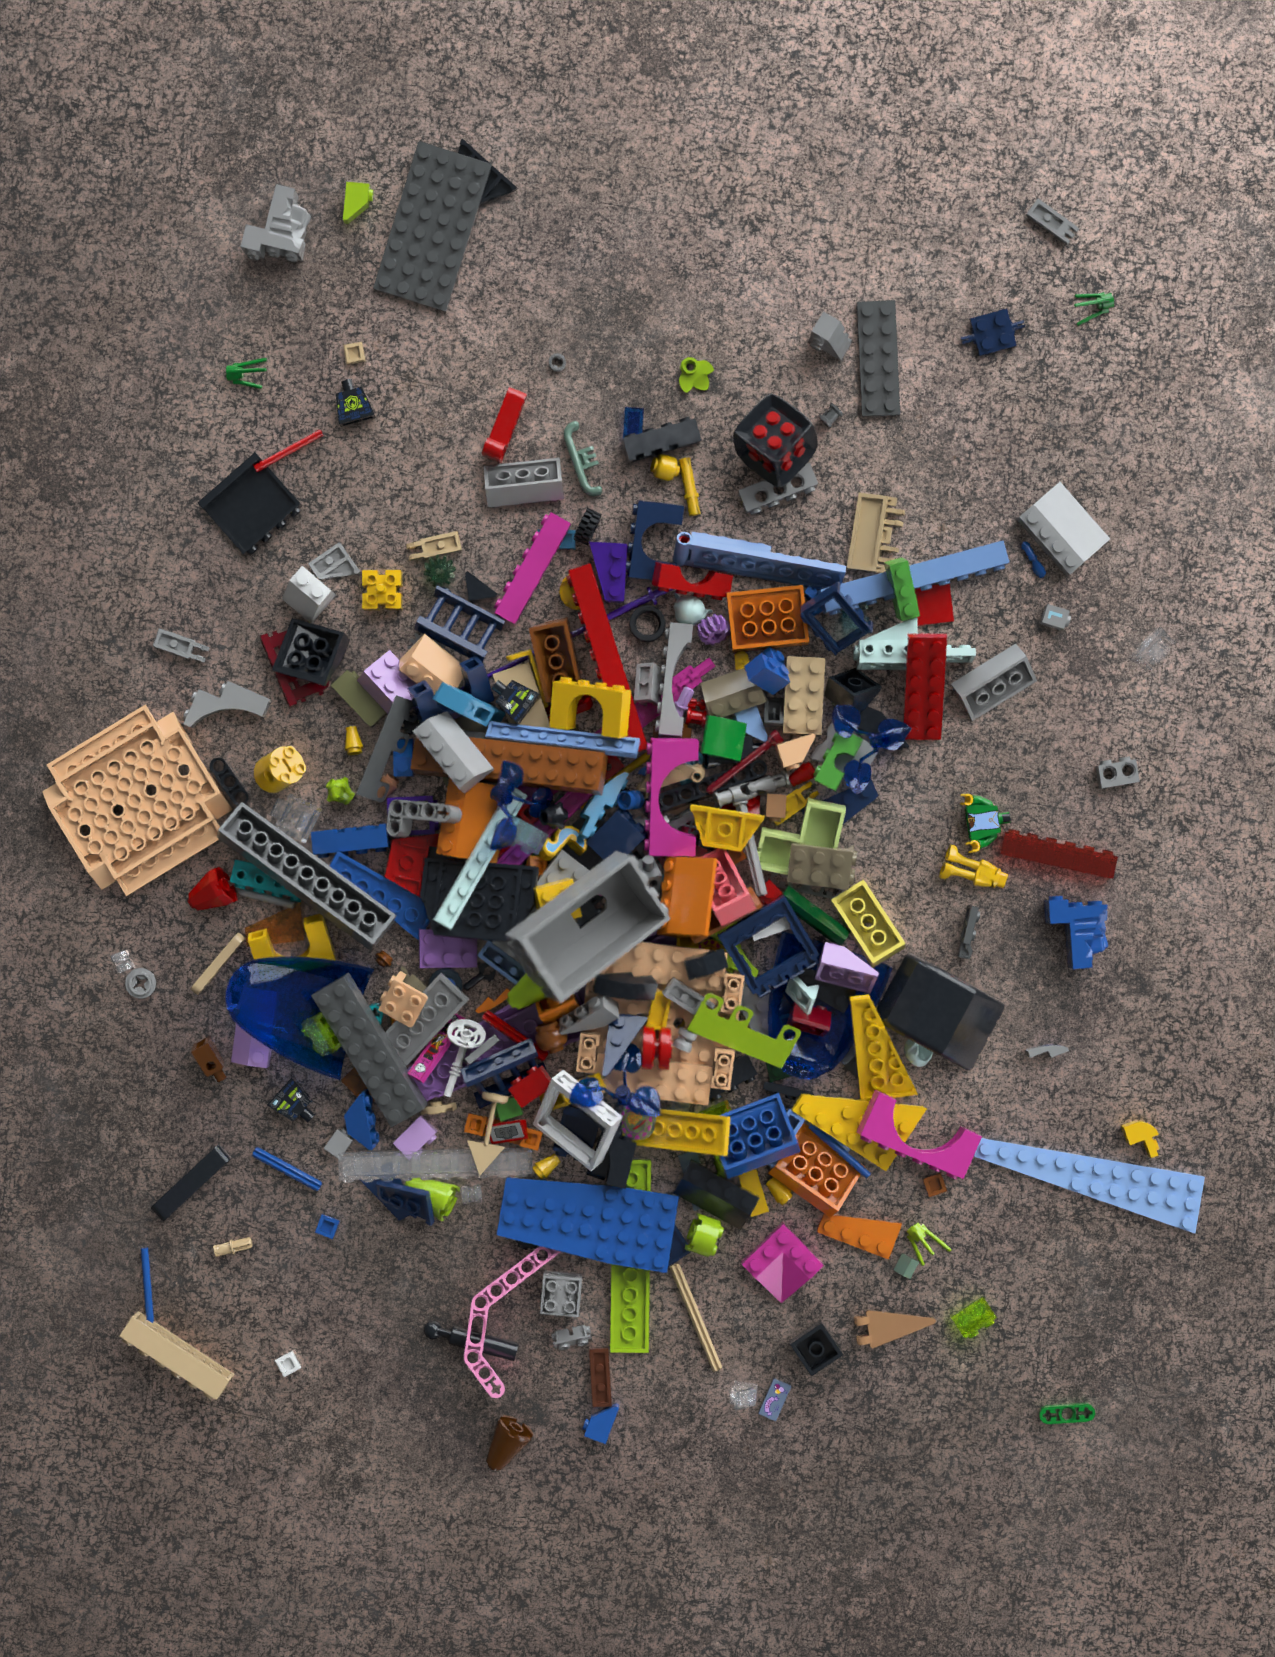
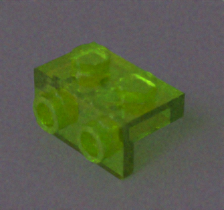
(974, 1317)

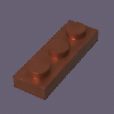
(600, 1377)

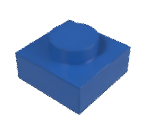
(327, 1226)

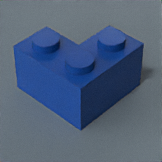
(768, 671)

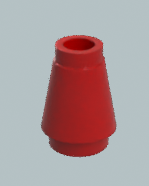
(802, 774)

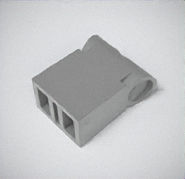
(841, 760)

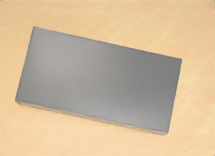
(481, 1050)

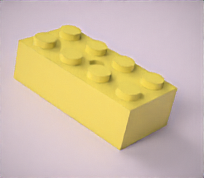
(859, 907)

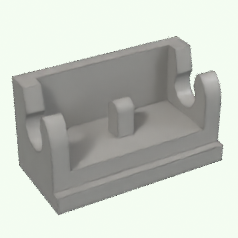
(647, 683)

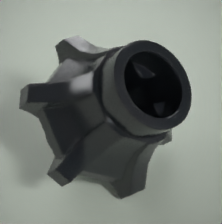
(554, 816)

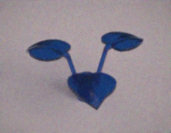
(890, 736)
(510, 778)
(643, 1102)

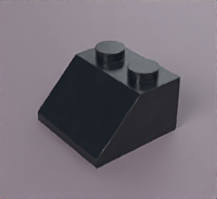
(852, 689)

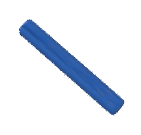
(287, 1169)

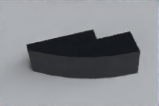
(625, 986)

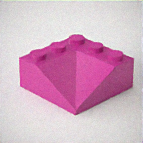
(782, 1263)

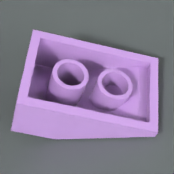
(844, 969)

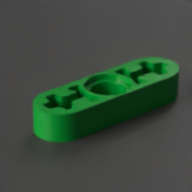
(1053, 1419)

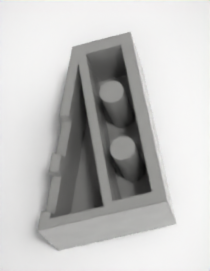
(830, 337)

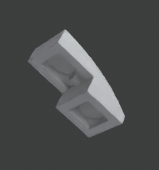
(1052, 1050)

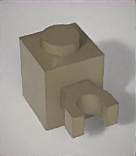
(413, 981)

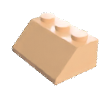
(431, 663)
(793, 752)

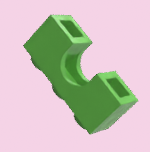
(905, 599)
(827, 773)

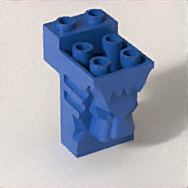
(1083, 928)

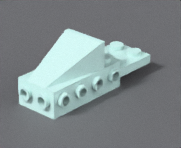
(889, 649)

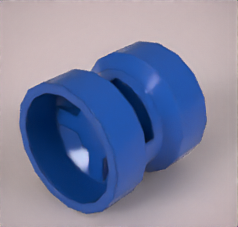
(630, 800)

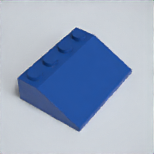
(758, 1136)

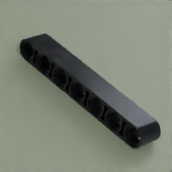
(697, 795)

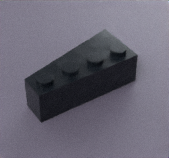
(660, 440)

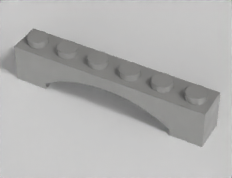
(679, 638)

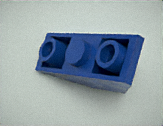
(361, 1121)

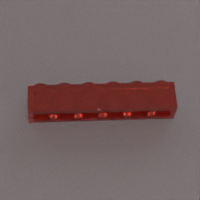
(1058, 855)

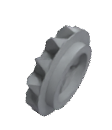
(131, 981)

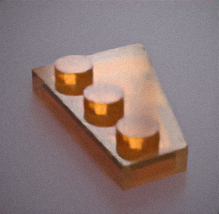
(282, 926)

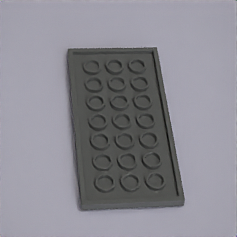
(432, 226)

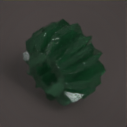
(439, 563)

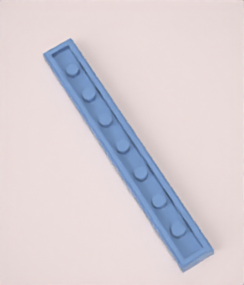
(563, 738)

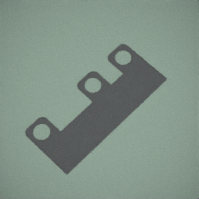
(385, 744)

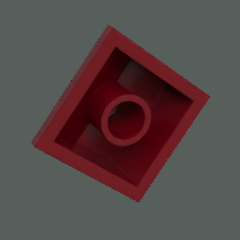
(815, 1023)

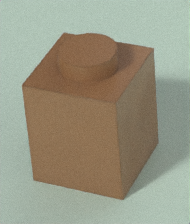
(775, 807)

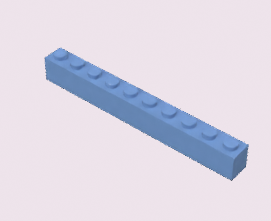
(924, 575)

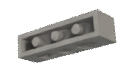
(752, 506)

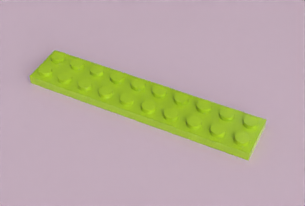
(631, 1287)

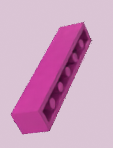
(533, 567)

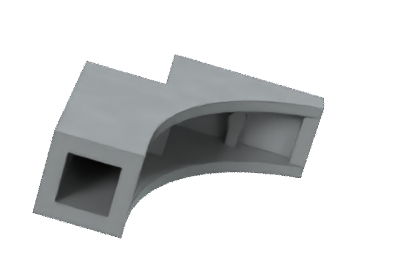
(232, 698)

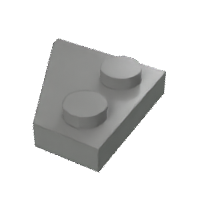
(334, 564)

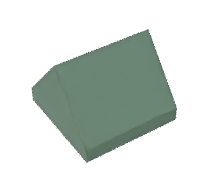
(906, 1266)

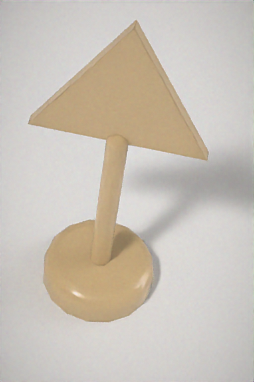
(484, 1152)

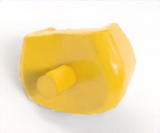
(741, 660)

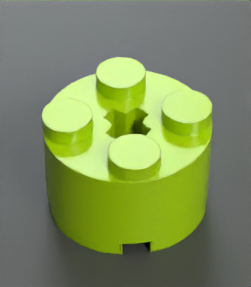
(703, 1235)

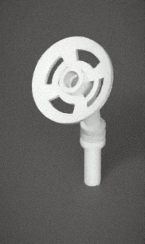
(465, 1040)

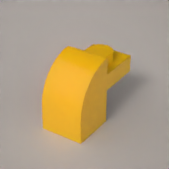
(1141, 1131)

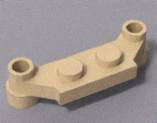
(678, 774)

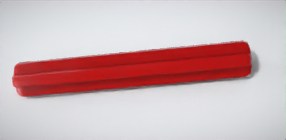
(510, 1032)

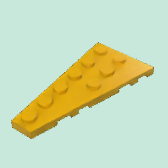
(876, 1056)

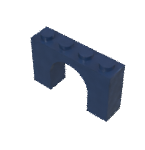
(647, 514)
(475, 683)

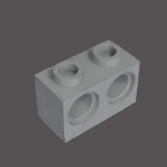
(1118, 777)

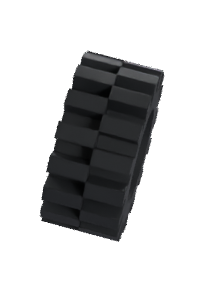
(587, 526)

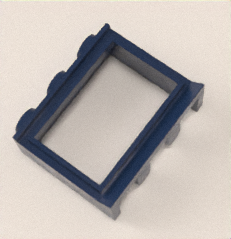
(845, 603)

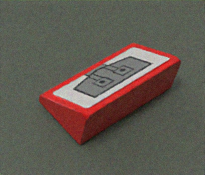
(508, 1131)

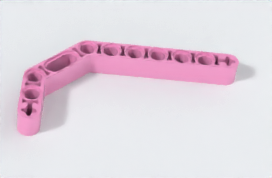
(483, 1313)

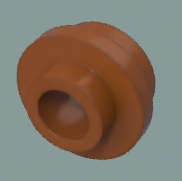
(383, 959)

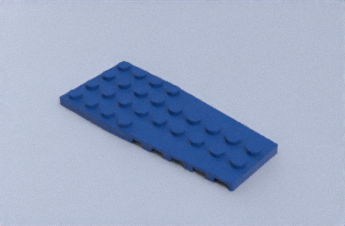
(591, 1221)

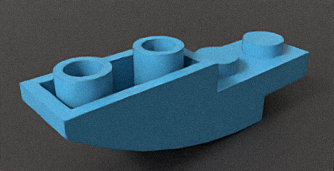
(468, 705)
(594, 807)

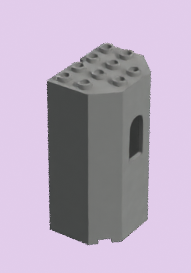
(567, 957)

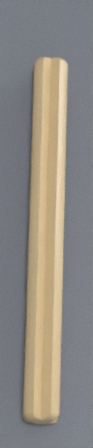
(695, 1317)

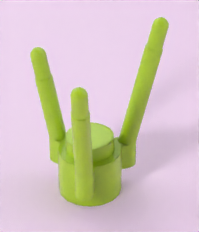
(917, 1233)

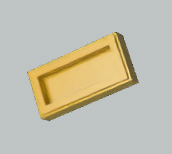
(658, 1011)

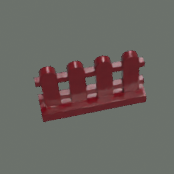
(299, 692)

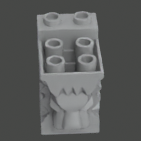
(283, 230)

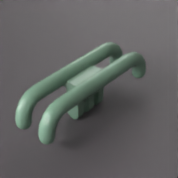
(581, 460)

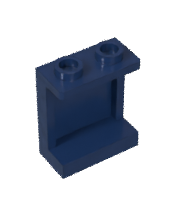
(618, 834)
(579, 1125)

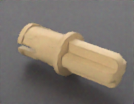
(232, 1246)

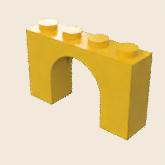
(613, 700)
(317, 934)

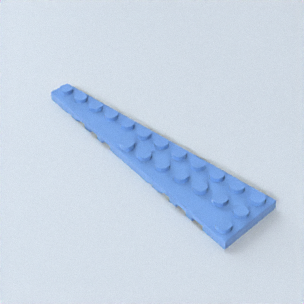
(1141, 1189)

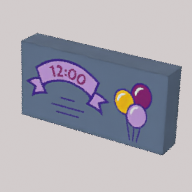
(774, 1399)

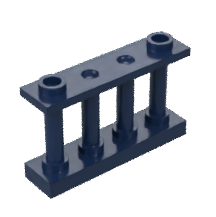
(459, 642)
(496, 1064)

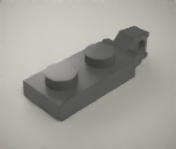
(968, 933)

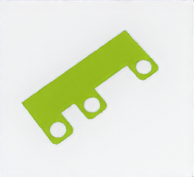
(739, 1037)

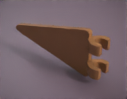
(888, 1326)

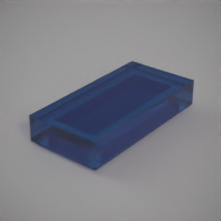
(633, 420)

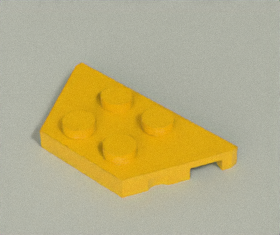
(725, 827)

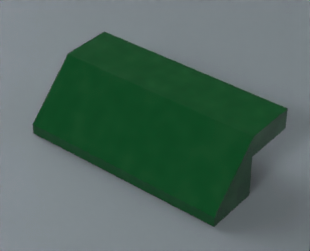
(816, 917)

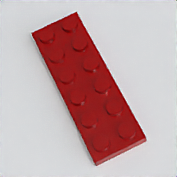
(925, 685)

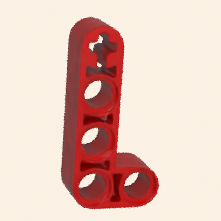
(504, 426)

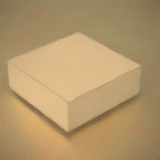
(354, 353)

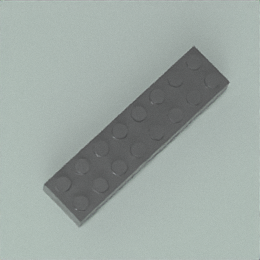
(370, 1050)

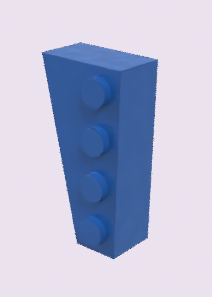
(350, 839)

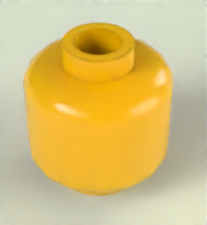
(665, 467)

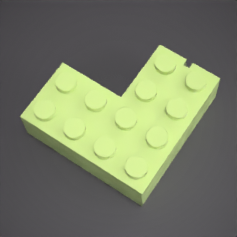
(819, 827)

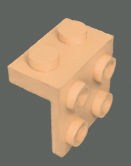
(402, 1001)

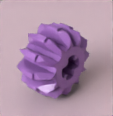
(713, 629)

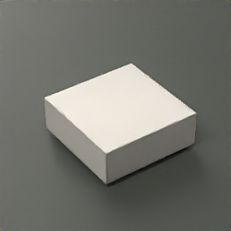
(288, 1364)

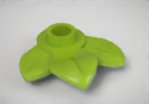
(695, 377)

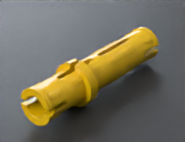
(691, 495)

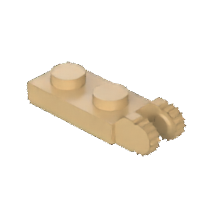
(435, 545)

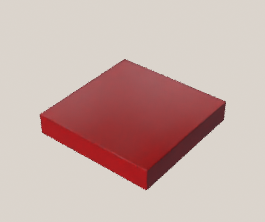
(934, 605)

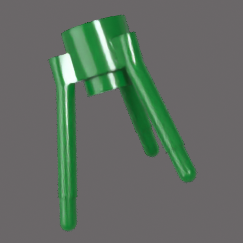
(1102, 301)
(236, 372)

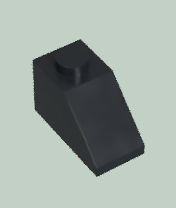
(705, 963)

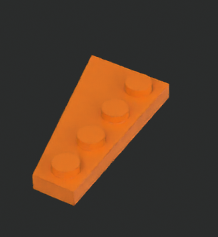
(867, 1234)

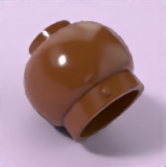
(549, 1037)

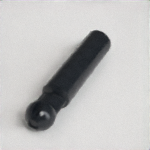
(457, 1336)

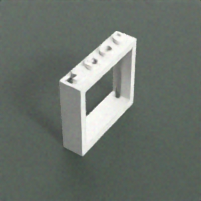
(562, 1136)

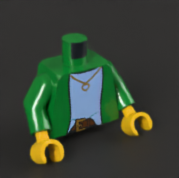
(982, 821)

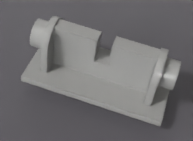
(565, 1340)

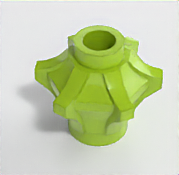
(339, 791)

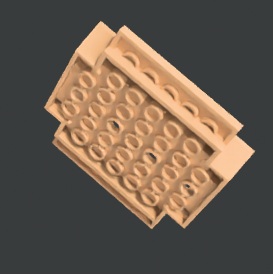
(153, 830)
(689, 1073)

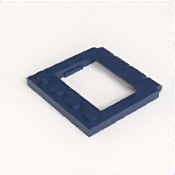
(755, 923)

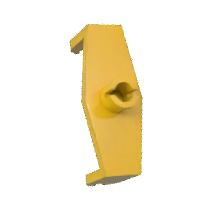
(534, 669)

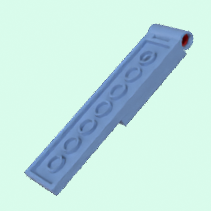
(753, 561)

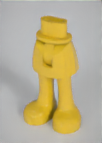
(984, 872)

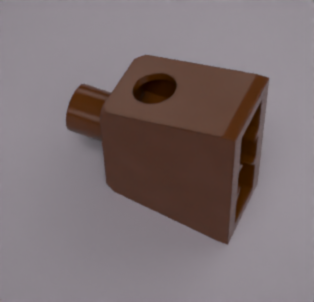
(206, 1051)

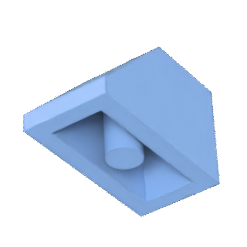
(754, 723)

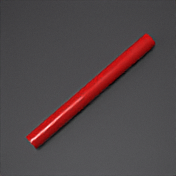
(288, 450)

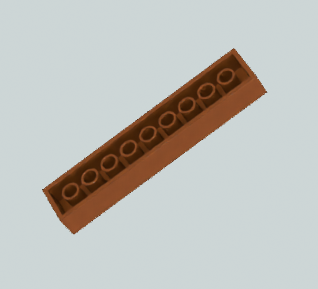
(542, 765)

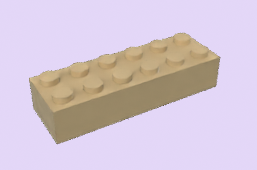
(176, 1355)

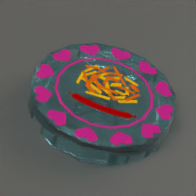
(636, 1125)

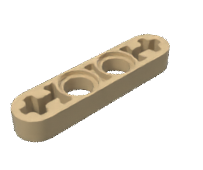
(218, 963)

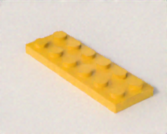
(689, 1132)

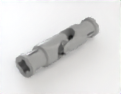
(760, 787)

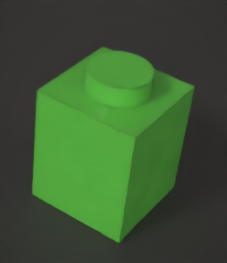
(508, 1110)

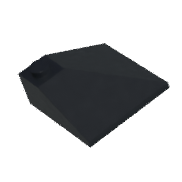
(310, 652)

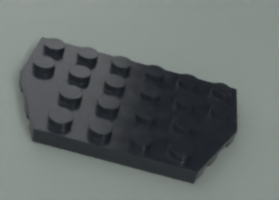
(495, 906)

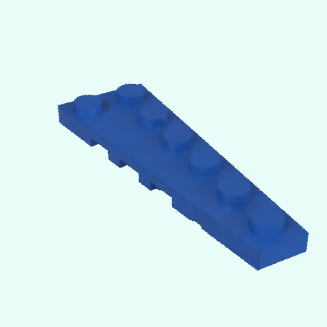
(405, 905)

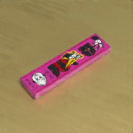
(433, 1052)

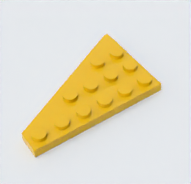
(843, 1116)

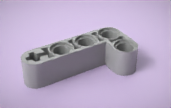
(403, 817)

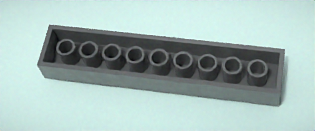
(306, 876)

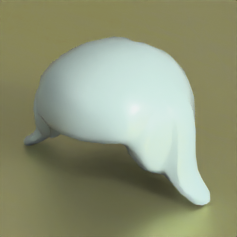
(690, 609)
(917, 1054)

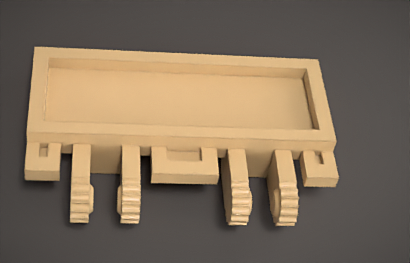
(870, 532)

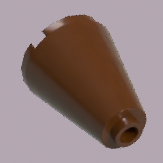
(507, 1442)

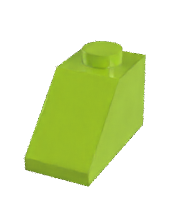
(356, 200)

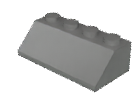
(523, 482)
(994, 682)
(453, 751)

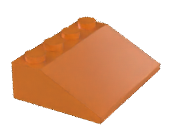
(767, 618)
(477, 810)
(688, 896)
(816, 1173)

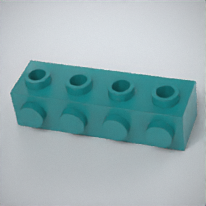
(249, 875)

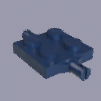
(992, 332)

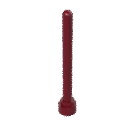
(773, 740)

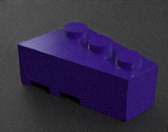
(611, 569)

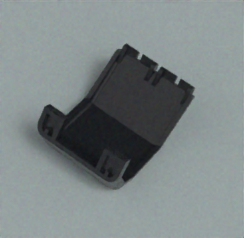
(939, 1011)

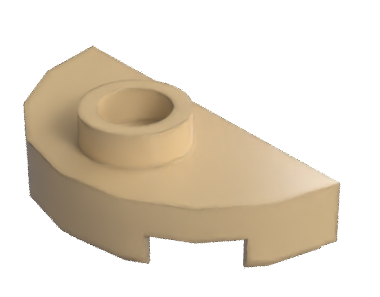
(437, 1107)

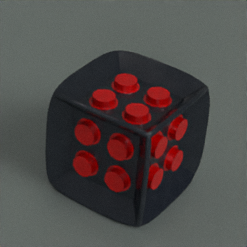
(775, 440)

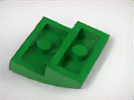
(723, 738)

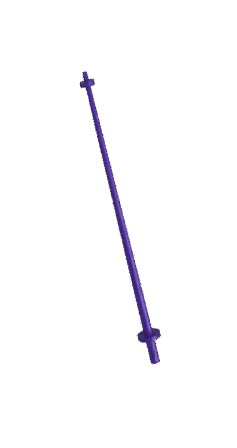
(632, 605)

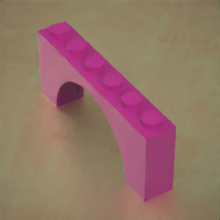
(664, 757)
(951, 1157)

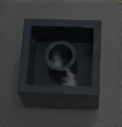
(815, 1348)

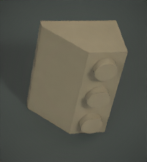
(731, 694)

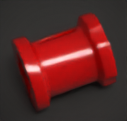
(696, 717)

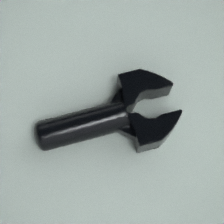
(479, 977)

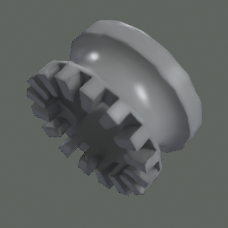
(560, 357)

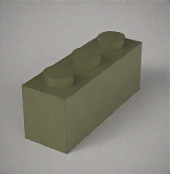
(358, 698)

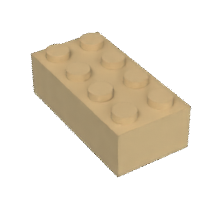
(804, 696)

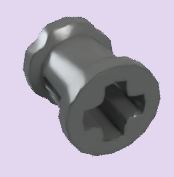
(830, 415)

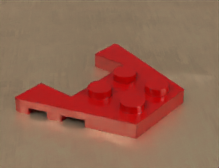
(407, 861)

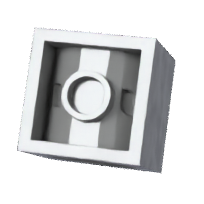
(561, 1293)

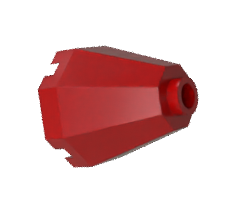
(212, 891)

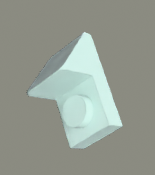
(801, 994)

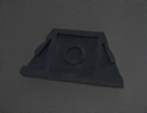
(497, 183)

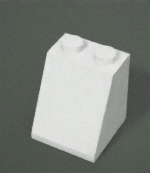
(307, 595)

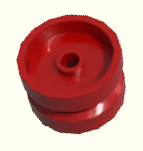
(656, 1048)

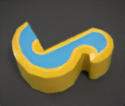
(567, 836)

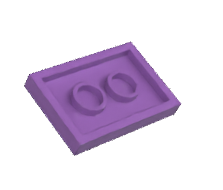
(446, 951)

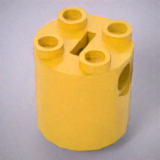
(279, 769)

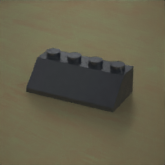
(716, 1194)

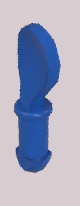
(1037, 567)

